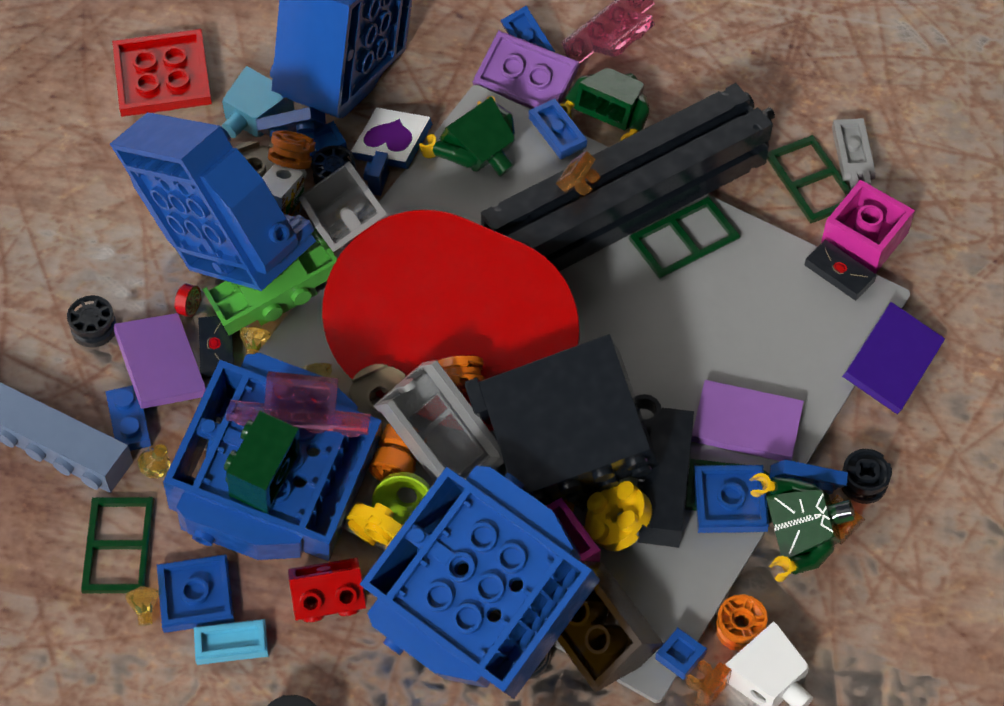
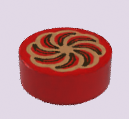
(187, 300)

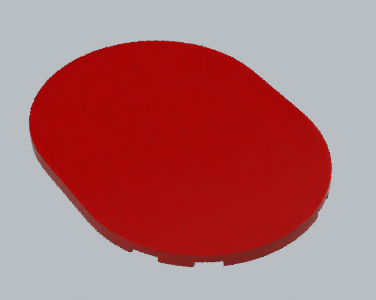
(444, 289)

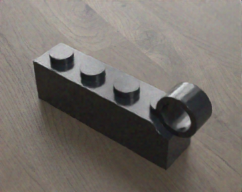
(666, 485)

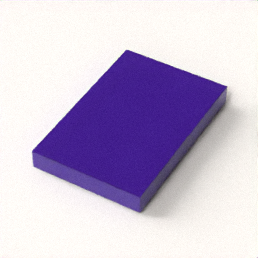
(893, 357)

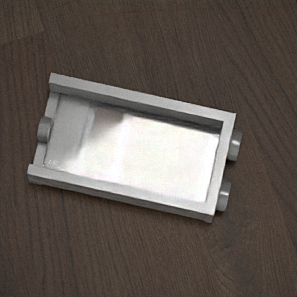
(341, 206)
(439, 423)

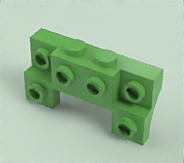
(293, 287)

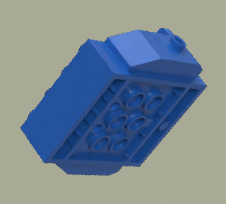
(336, 50)
(210, 201)
(300, 518)
(447, 615)

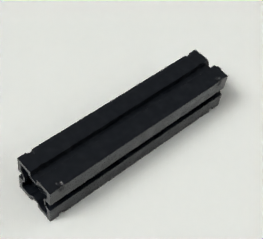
(640, 179)

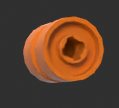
(391, 456)

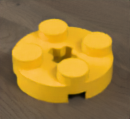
(606, 505)
(373, 523)

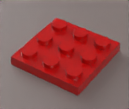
(161, 72)

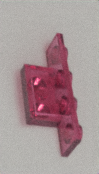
(610, 30)
(302, 402)

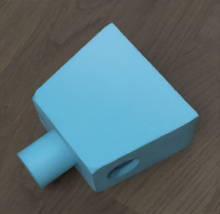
(250, 100)

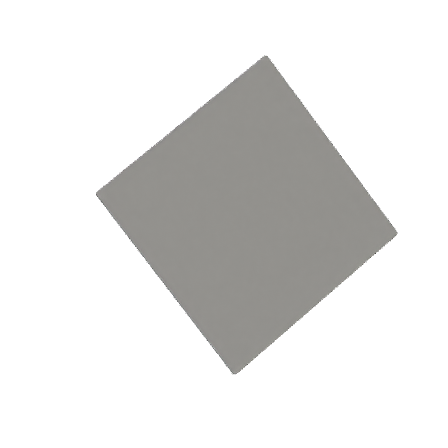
(728, 318)

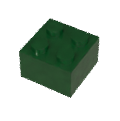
(262, 461)

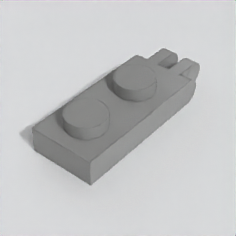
(853, 151)

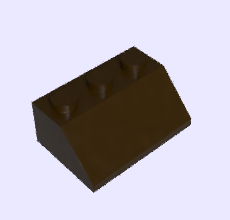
(608, 633)

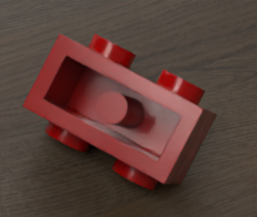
(326, 589)

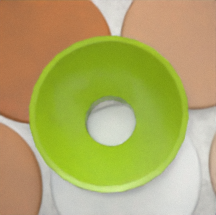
(387, 489)

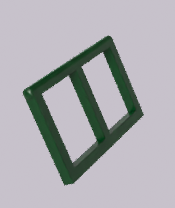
(793, 186)
(672, 221)
(93, 544)

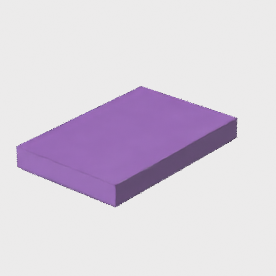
(525, 71)
(159, 360)
(747, 421)

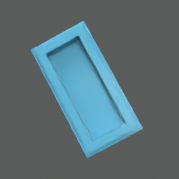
(230, 642)

